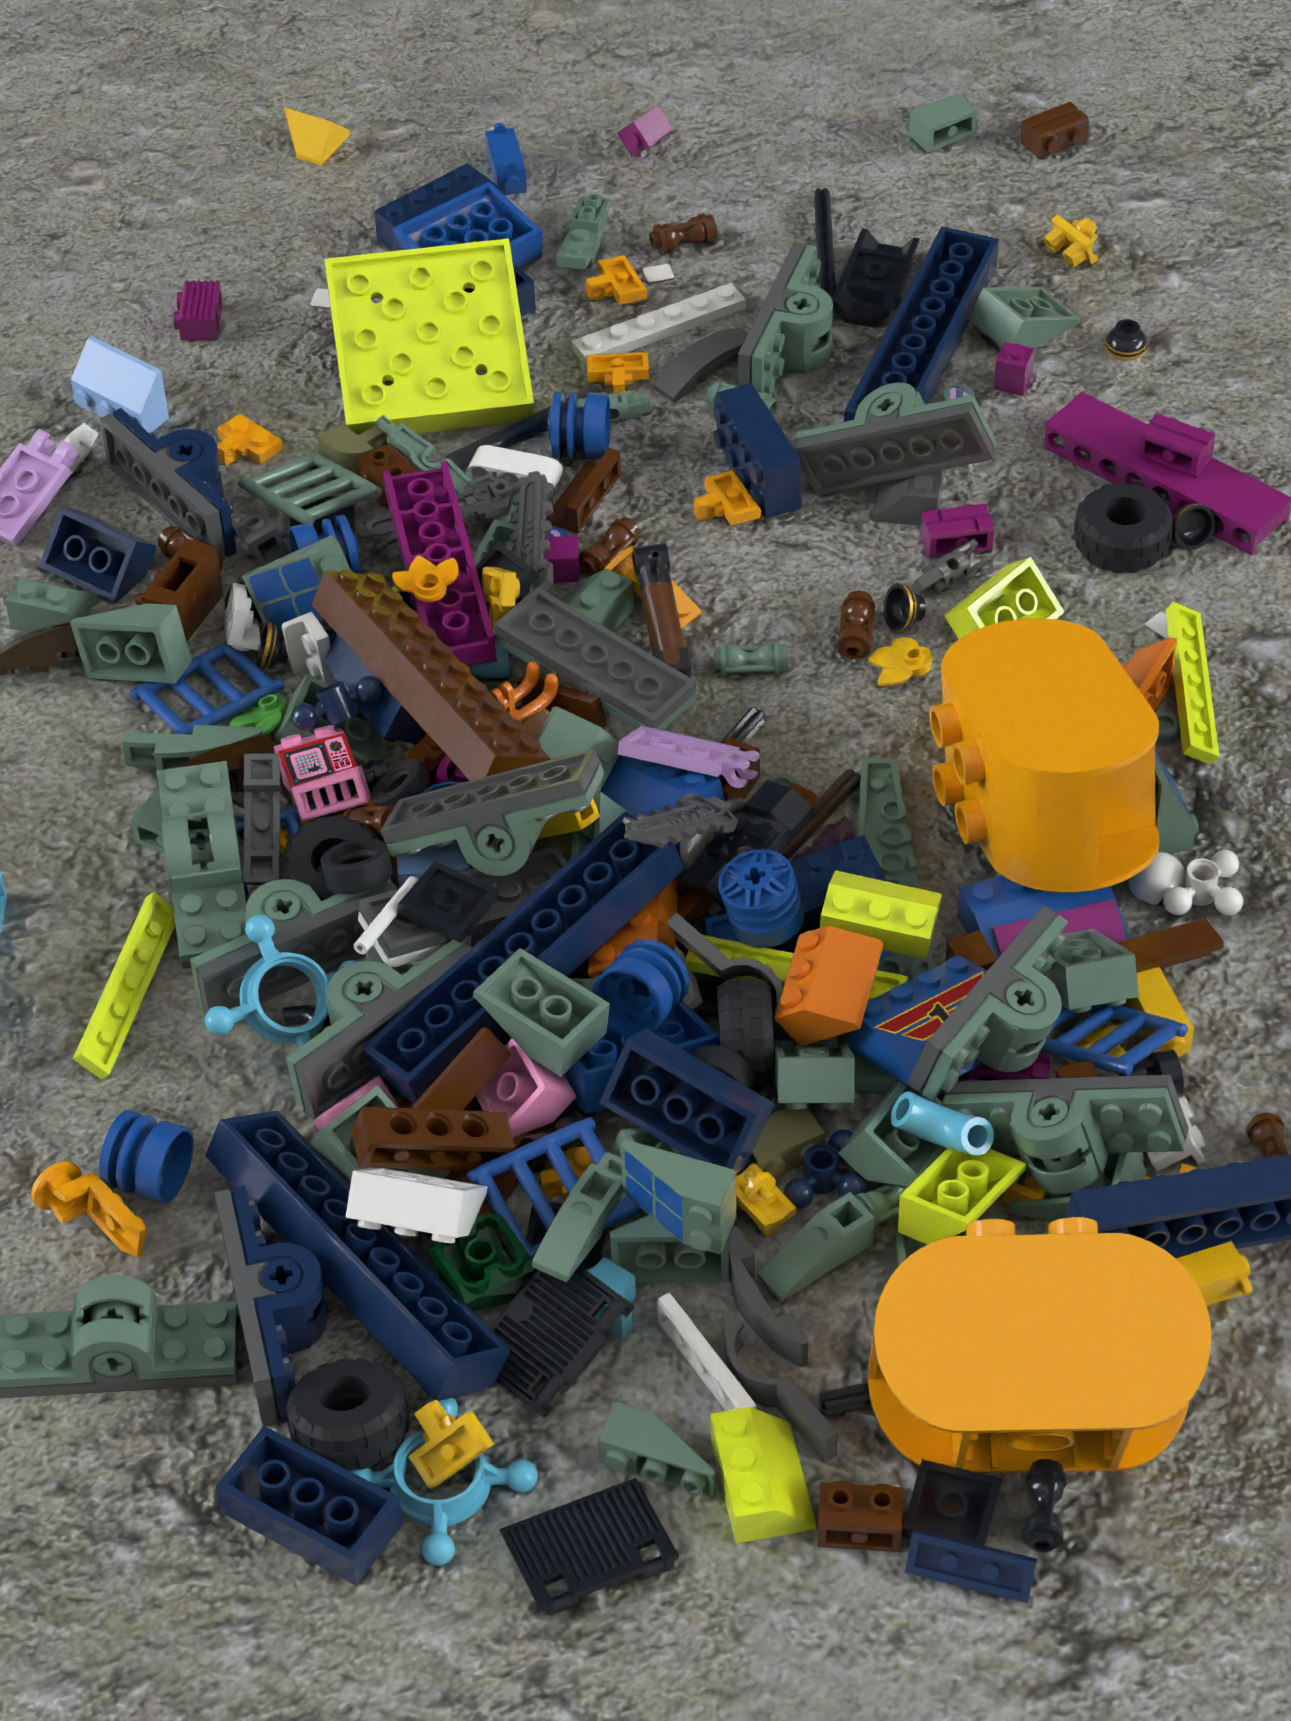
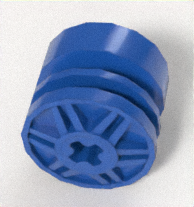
(579, 425)
(305, 535)
(761, 898)
(642, 986)
(146, 1156)

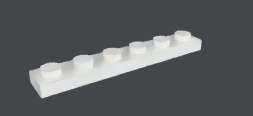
(661, 323)

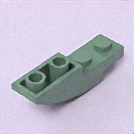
(584, 233)
(174, 750)
(581, 1219)

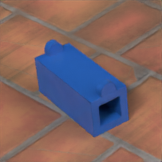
(505, 159)

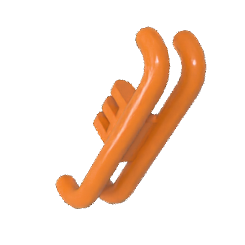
(510, 696)

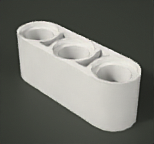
(512, 465)

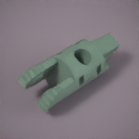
(625, 405)

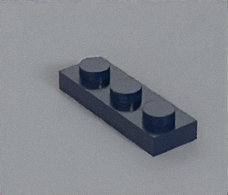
(971, 1565)

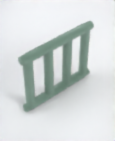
(326, 469)

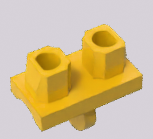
(1078, 238)
(763, 1200)

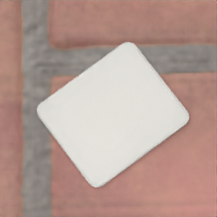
(658, 273)
(321, 298)
(1159, 624)

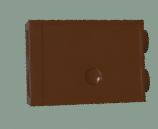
(189, 582)

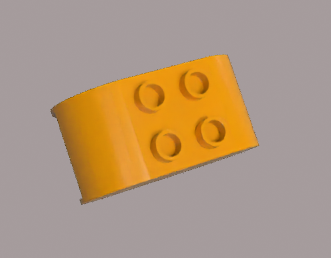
(1047, 755)
(1037, 1349)

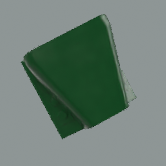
(485, 1265)

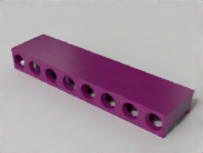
(1114, 440)
(432, 526)

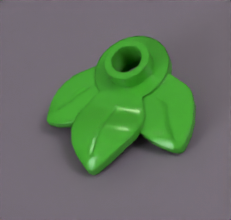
(265, 714)

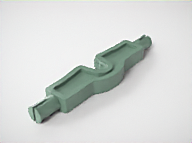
(419, 451)

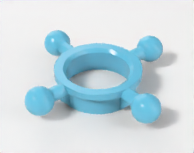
(220, 1019)
(438, 1546)

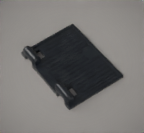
(554, 1334)
(589, 1545)

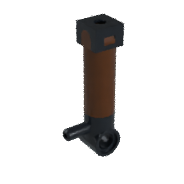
(659, 605)

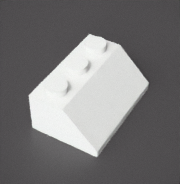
(414, 1203)

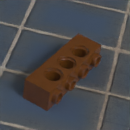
(430, 1138)

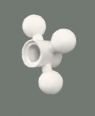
(1202, 886)

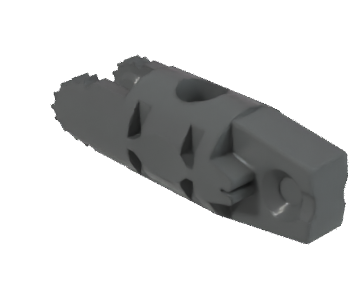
(948, 569)

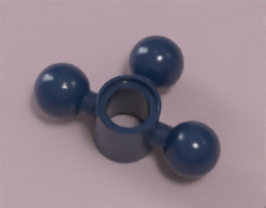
(337, 703)
(822, 1173)

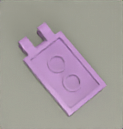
(30, 482)
(689, 754)

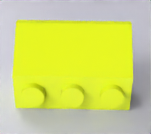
(1010, 594)
(882, 910)
(954, 1193)
(760, 1475)

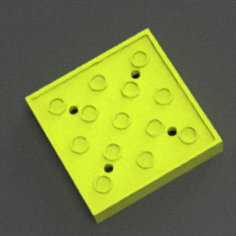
(430, 337)

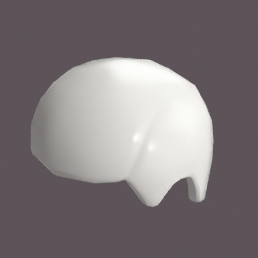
(1158, 878)

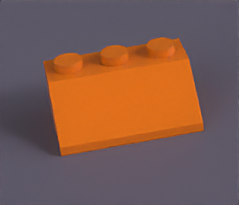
(1153, 670)
(828, 984)

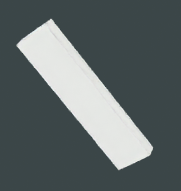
(701, 1355)

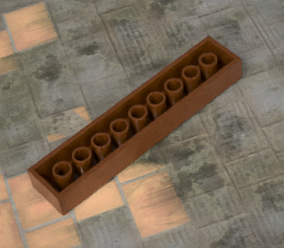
(424, 675)

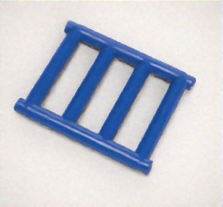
(210, 715)
(1096, 1053)
(551, 1146)

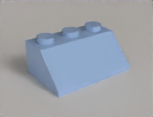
(116, 380)

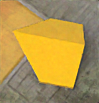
(314, 137)

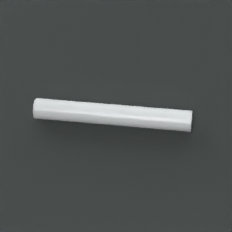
(383, 919)

